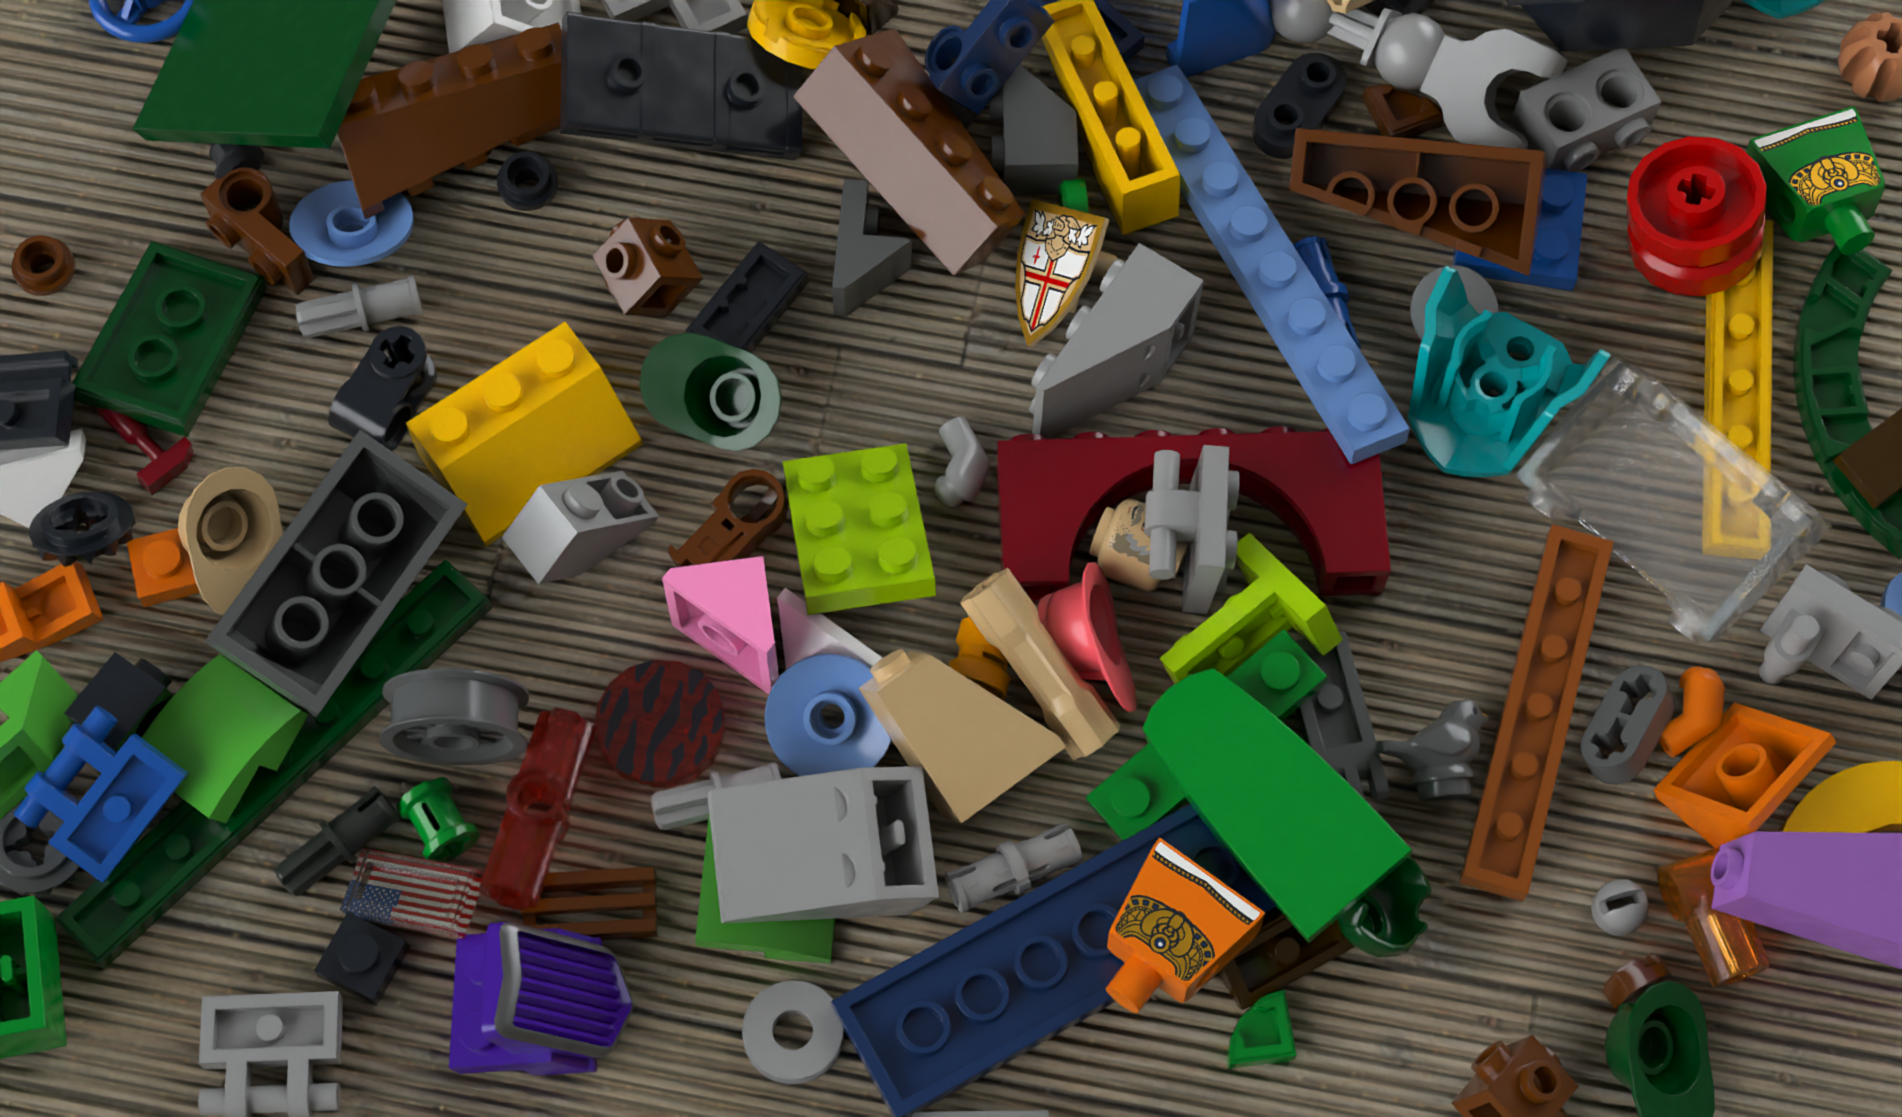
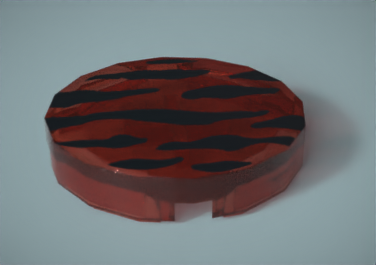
(660, 723)

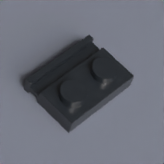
(36, 399)

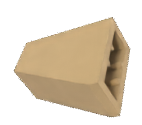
(955, 730)

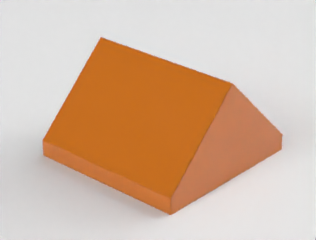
(1741, 773)

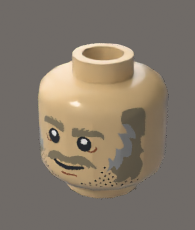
(1125, 548)

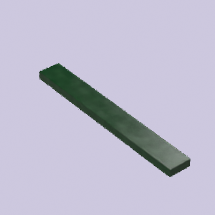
(190, 844)

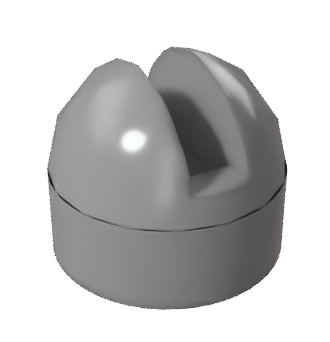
(1623, 919)

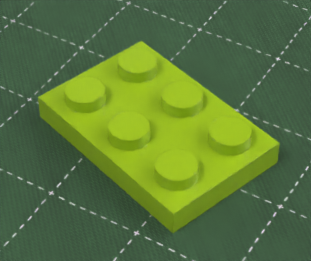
(858, 529)

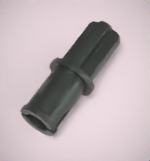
(337, 842)

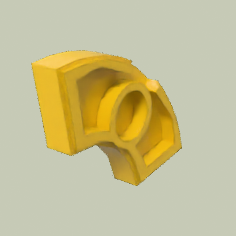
(1852, 801)

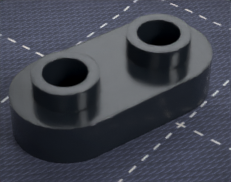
(1301, 100)

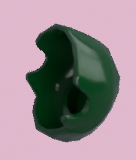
(1388, 916)

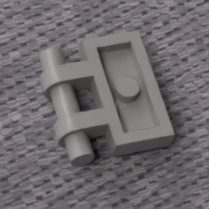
(270, 1032)

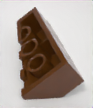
(450, 113)
(1443, 191)

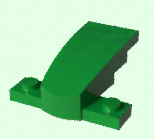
(1257, 787)

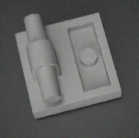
(1195, 518)
(1834, 631)

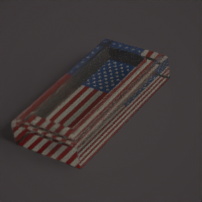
(413, 893)

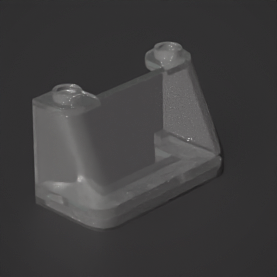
(1672, 498)

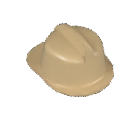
(228, 532)

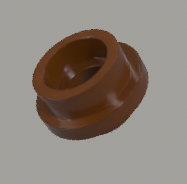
(37, 252)

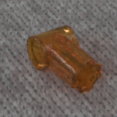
(1723, 941)

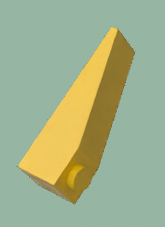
(1111, 118)

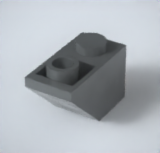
(1037, 136)

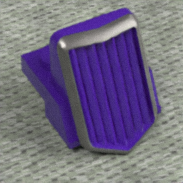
(535, 1001)

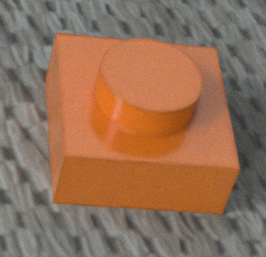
(161, 568)

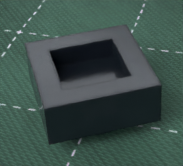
(362, 958)

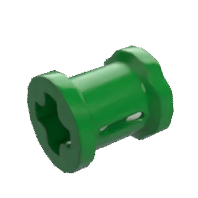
(437, 820)

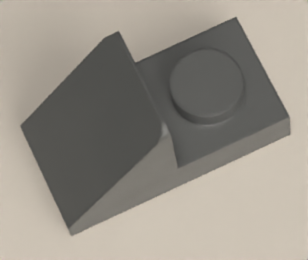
(864, 259)

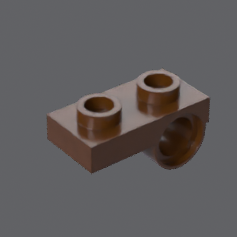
(255, 230)

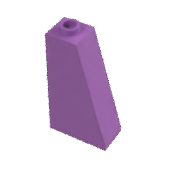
(1817, 887)

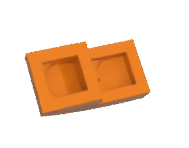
(46, 610)

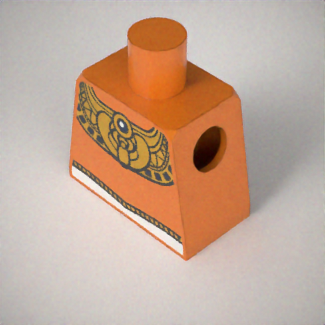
(1176, 929)

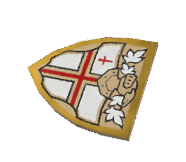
(1055, 263)

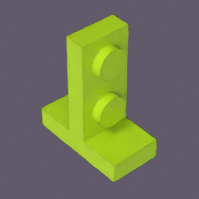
(1252, 618)

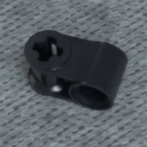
(385, 389)

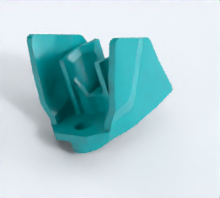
(1469, 356)

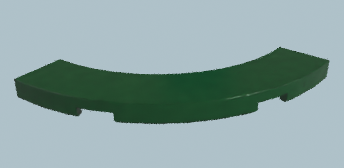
(1831, 383)

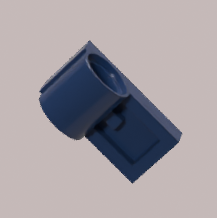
(980, 60)

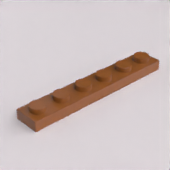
(1536, 713)

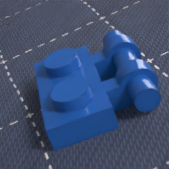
(115, 808)

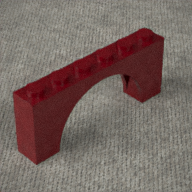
(1060, 488)

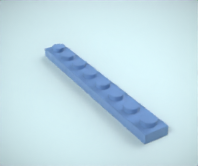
(1272, 273)

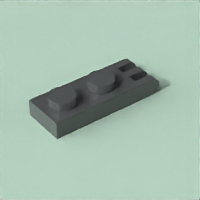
(1338, 721)

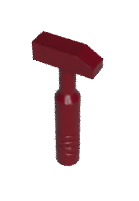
(164, 464)

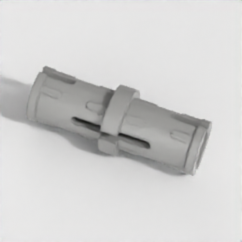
(1013, 867)

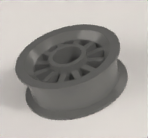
(454, 717)

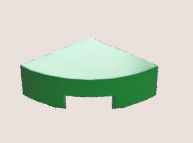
(1263, 1034)

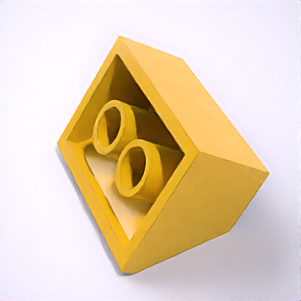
(523, 426)

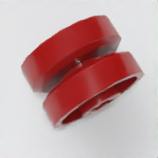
(1696, 215)

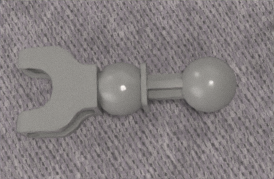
(1418, 55)

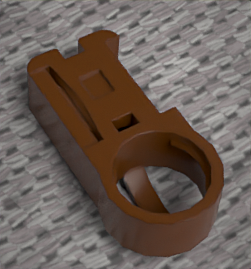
(730, 538)

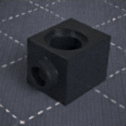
(127, 692)

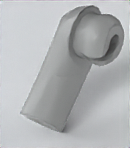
(967, 467)

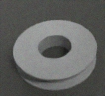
(783, 1064)

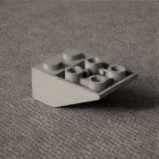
(1119, 343)
(823, 846)

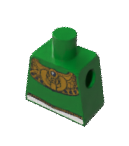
(1821, 179)

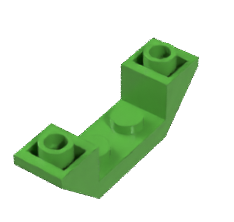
(32, 736)

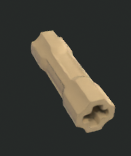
(1013, 626)

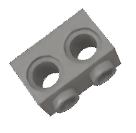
(1579, 103)

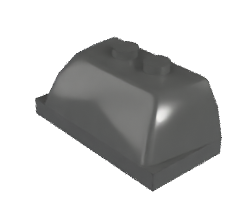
(336, 573)

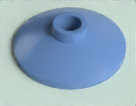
(334, 230)
(797, 724)

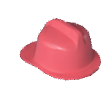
(1086, 632)

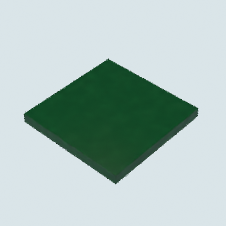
(263, 72)

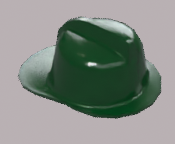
(711, 391)
(1663, 1052)

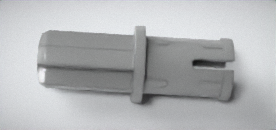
(359, 307)
(690, 802)

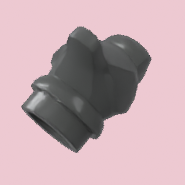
(1442, 752)

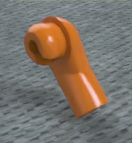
(1701, 710)

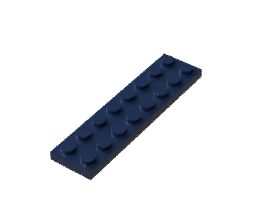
(1012, 973)

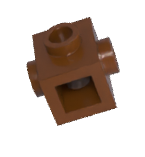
(647, 266)
(1516, 1082)

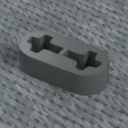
(1636, 728)

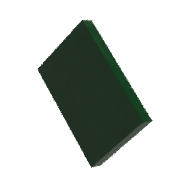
(169, 338)

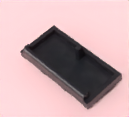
(677, 88)

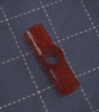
(527, 840)

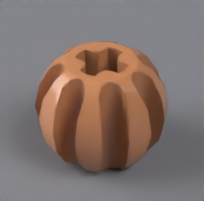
(1873, 57)

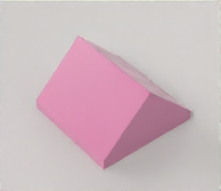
(727, 613)

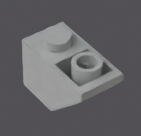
(577, 524)

